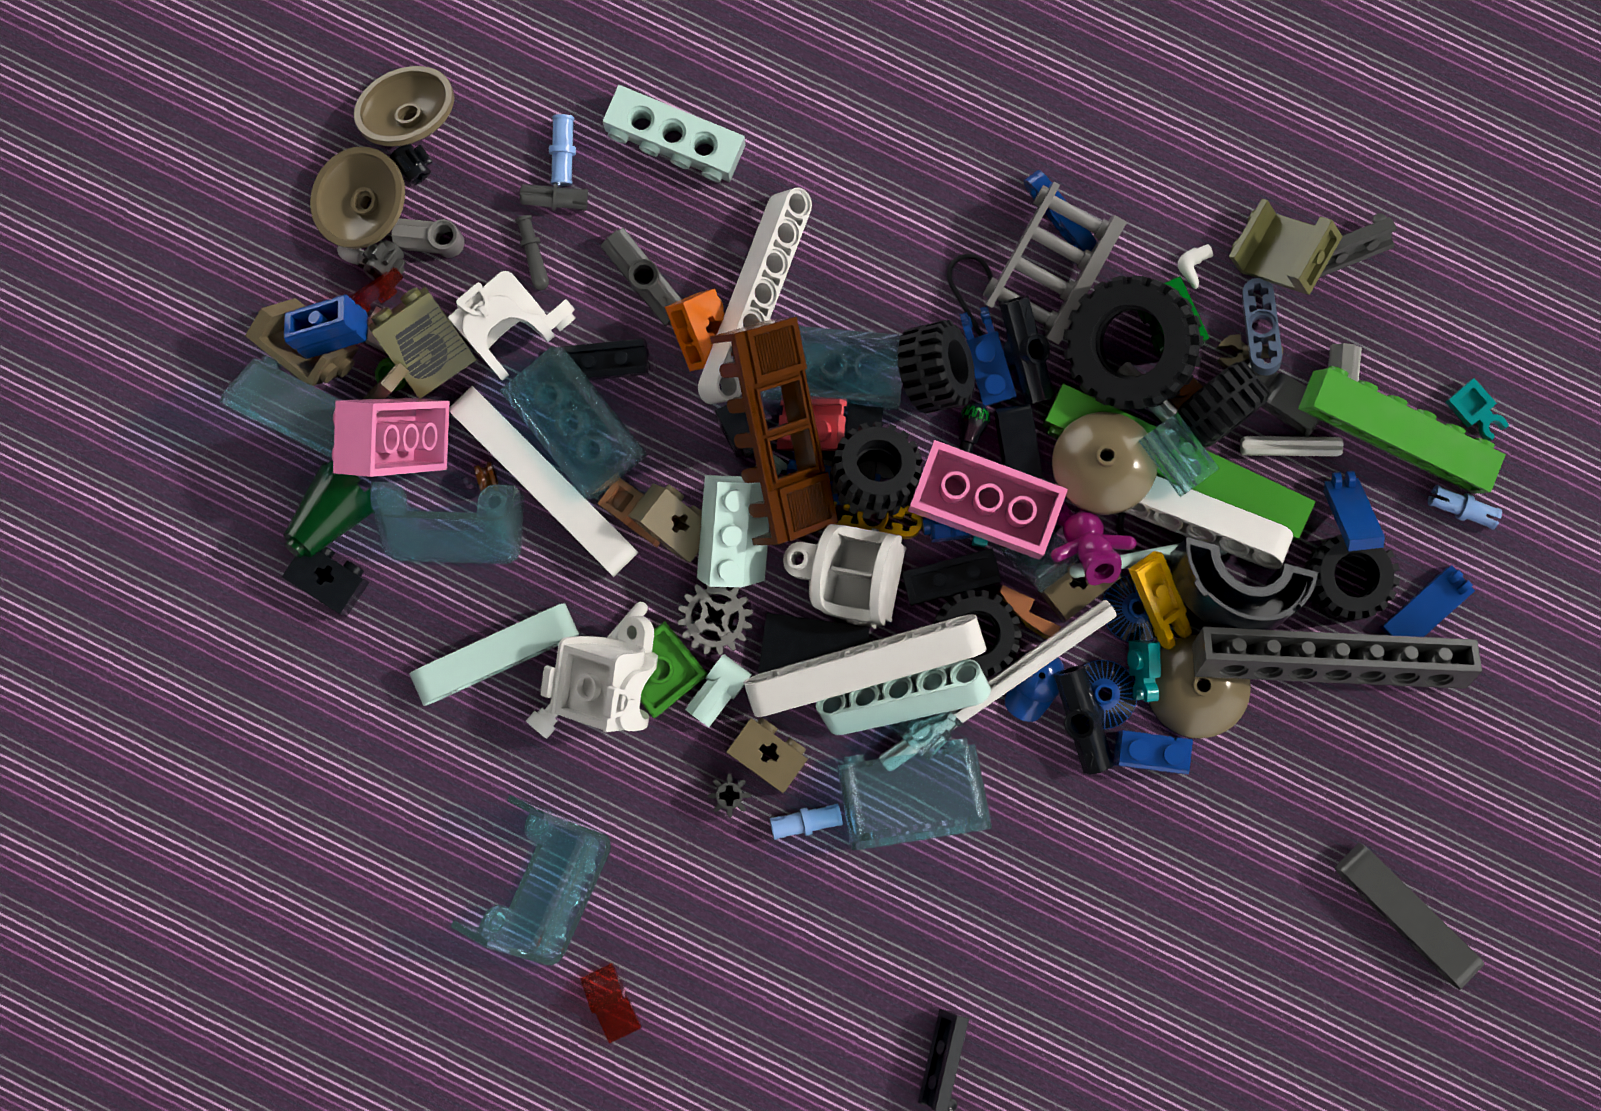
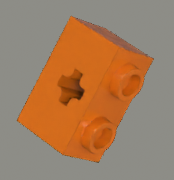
(694, 322)

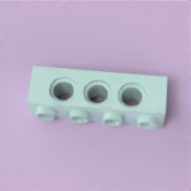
(630, 106)

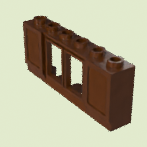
(766, 358)

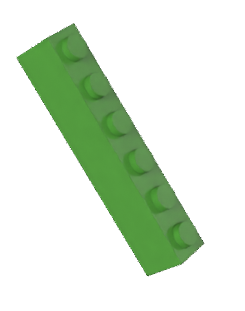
(1402, 430)

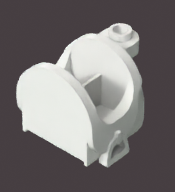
(493, 309)
(851, 573)
(603, 677)

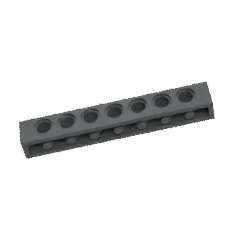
(1336, 658)

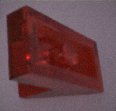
(610, 1003)

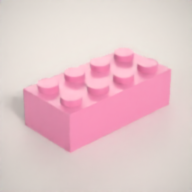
(390, 436)
(987, 500)

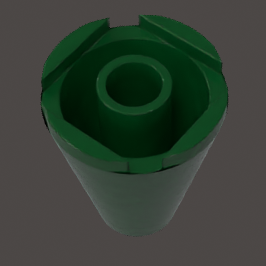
(326, 511)

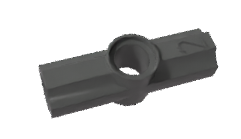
(630, 260)

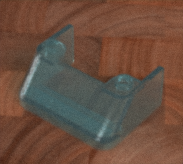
(283, 404)
(551, 890)

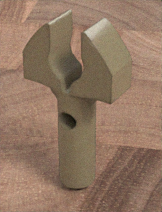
(1237, 345)

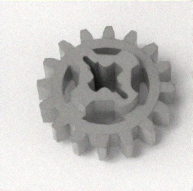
(700, 625)

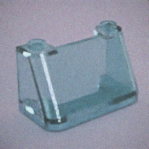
(453, 537)
(913, 797)

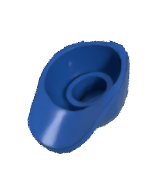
(1034, 695)

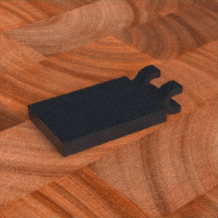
(799, 639)

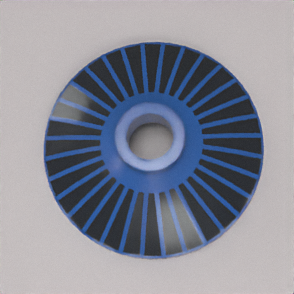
(1127, 624)
(1120, 684)

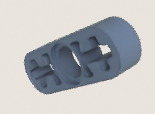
(1267, 313)

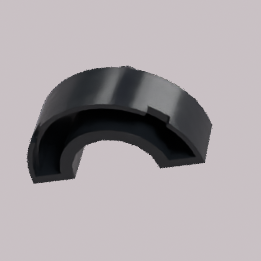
(1232, 604)

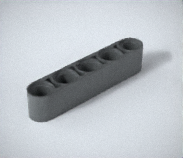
(1409, 916)

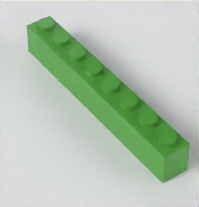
(1228, 484)

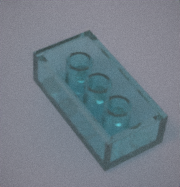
(850, 367)
(573, 422)

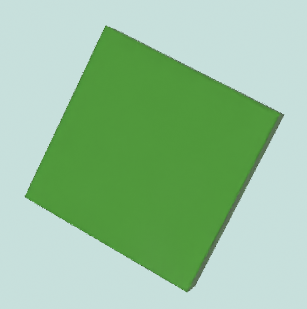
(675, 672)

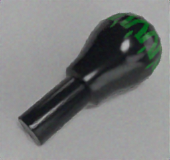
(972, 422)

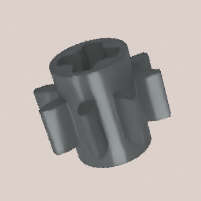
(382, 258)
(722, 802)

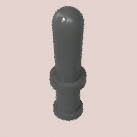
(530, 244)

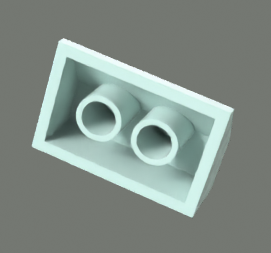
(727, 532)

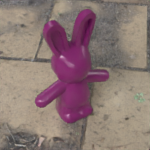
(1095, 549)

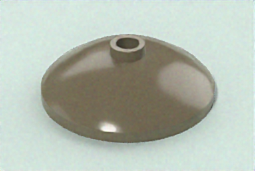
(404, 106)
(344, 191)
(1099, 484)
(1185, 707)

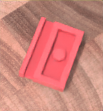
(828, 420)

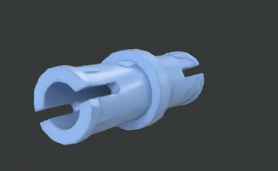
(562, 150)
(1464, 507)
(806, 821)

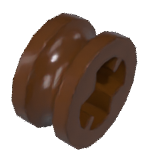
(486, 475)

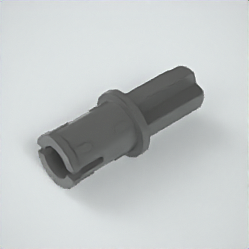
(554, 197)

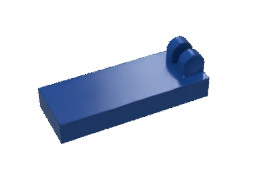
(1353, 512)
(1430, 605)

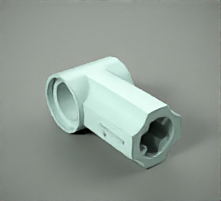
(722, 684)

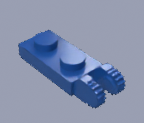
(989, 361)

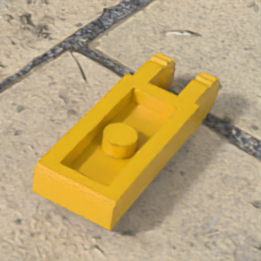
(1160, 598)

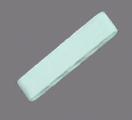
(493, 654)
(906, 698)

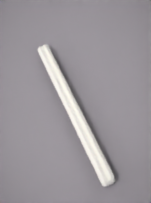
(1029, 664)

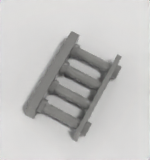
(1088, 262)

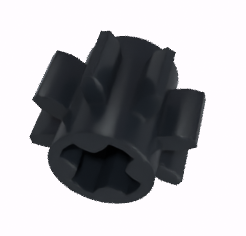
(412, 163)

